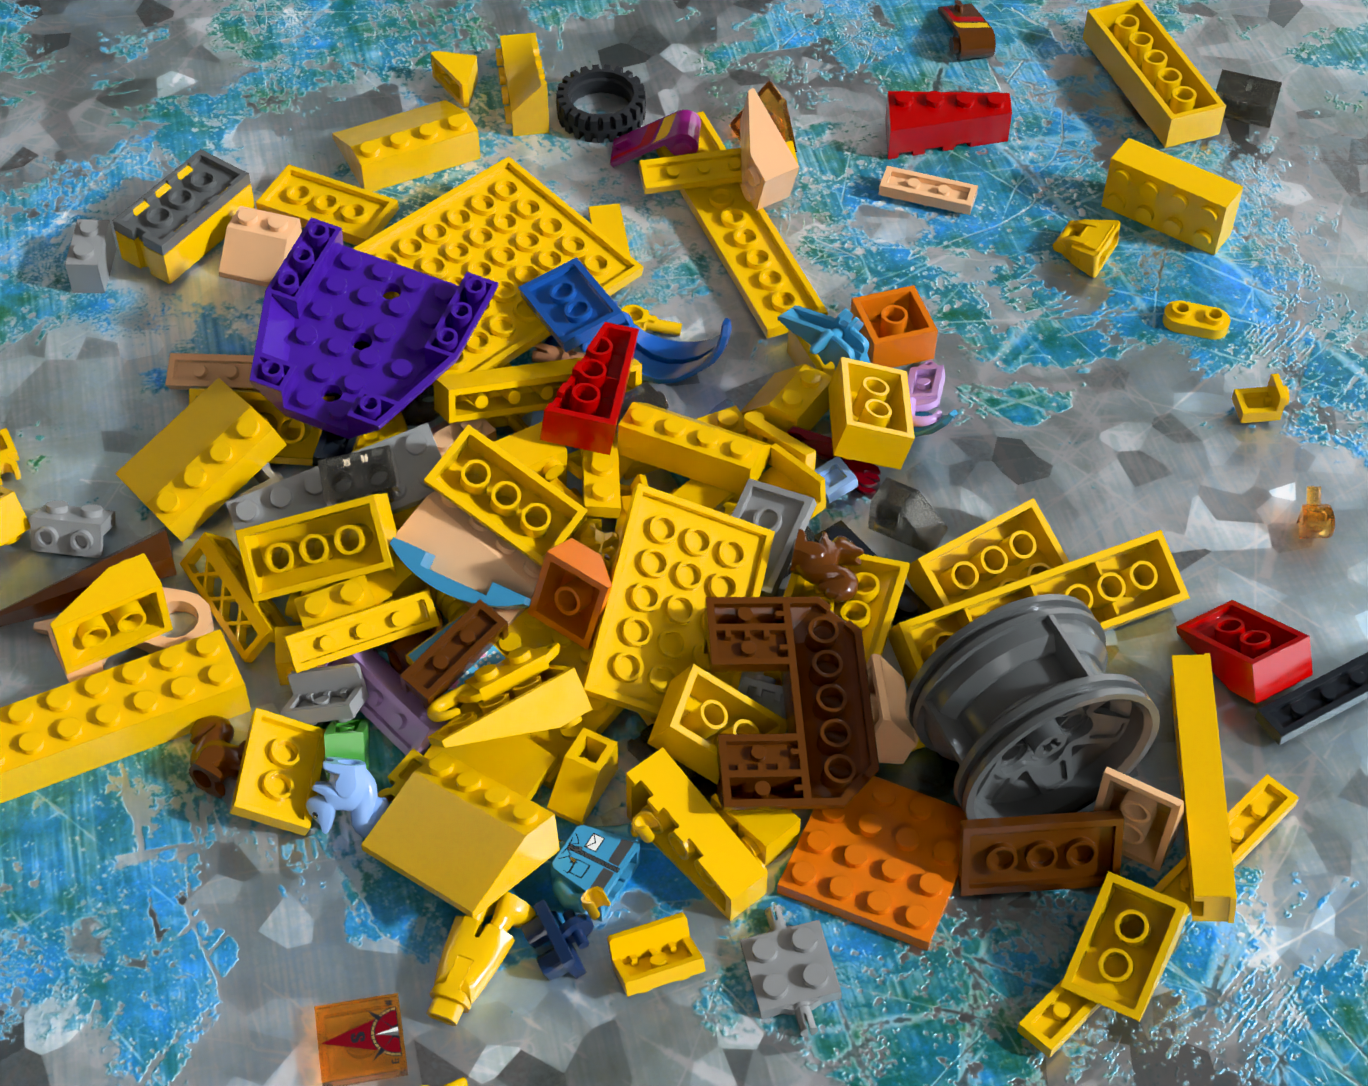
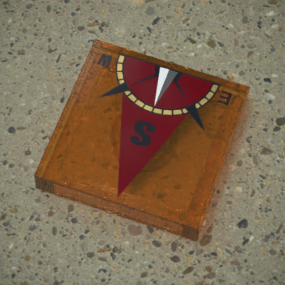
(361, 1040)

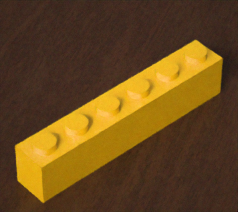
(507, 389)

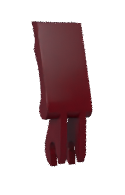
(865, 472)

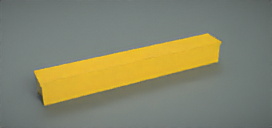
(1202, 790)

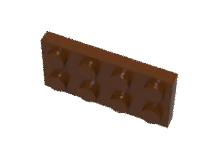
(1039, 852)

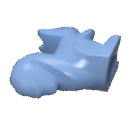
(348, 789)

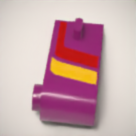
(676, 131)

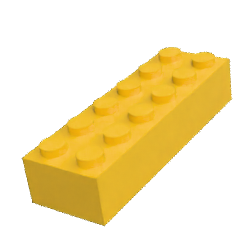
(1153, 73)

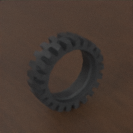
(594, 82)

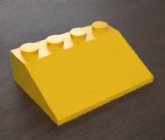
(409, 145)
(201, 459)
(987, 557)
(872, 606)
(462, 834)

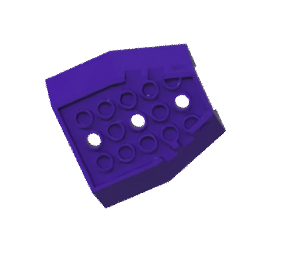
(334, 298)

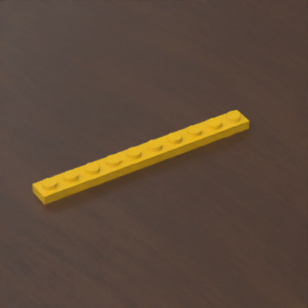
(1249, 823)

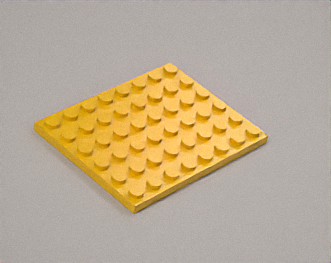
(510, 233)

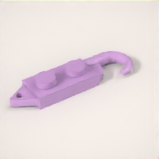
(925, 391)

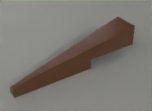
(62, 593)

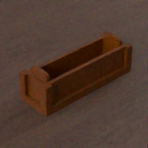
(454, 653)

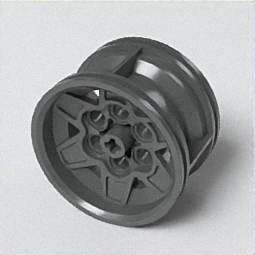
(1030, 709)

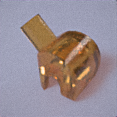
(1315, 519)

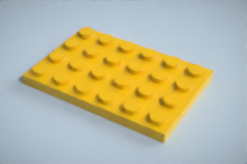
(662, 573)

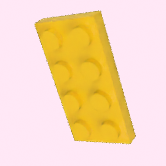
(309, 195)

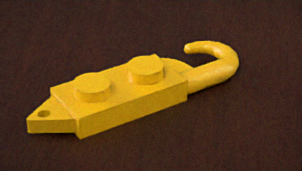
(494, 680)

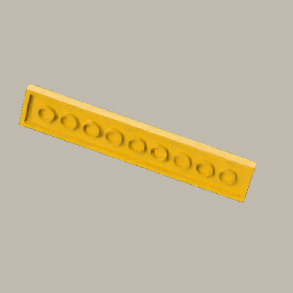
(748, 246)

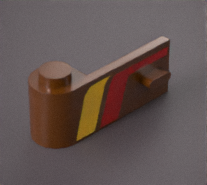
(971, 32)

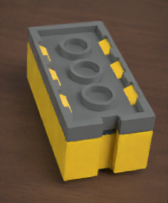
(182, 216)

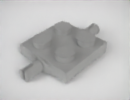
(791, 970)

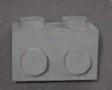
(70, 529)
(326, 694)

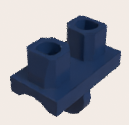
(549, 927)

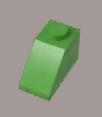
(348, 740)

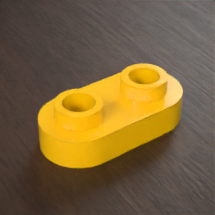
(1196, 320)

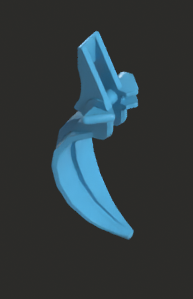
(841, 338)

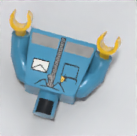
(598, 864)

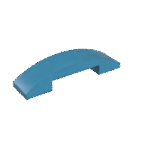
(420, 562)

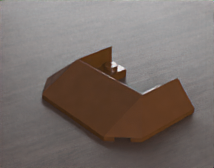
(826, 703)

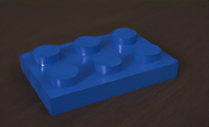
(570, 304)

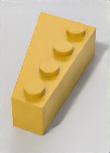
(695, 835)

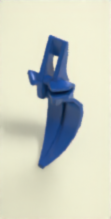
(670, 360)

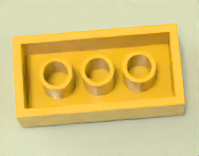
(1171, 196)

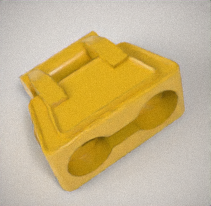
(1088, 243)

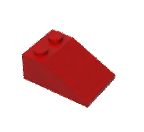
(1249, 650)

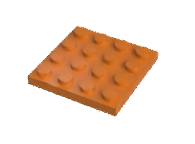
(880, 861)

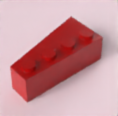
(944, 120)
(592, 398)

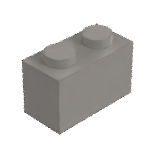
(90, 256)

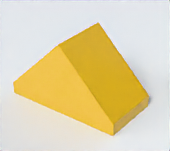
(456, 74)

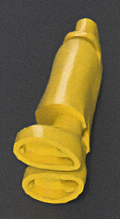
(474, 956)

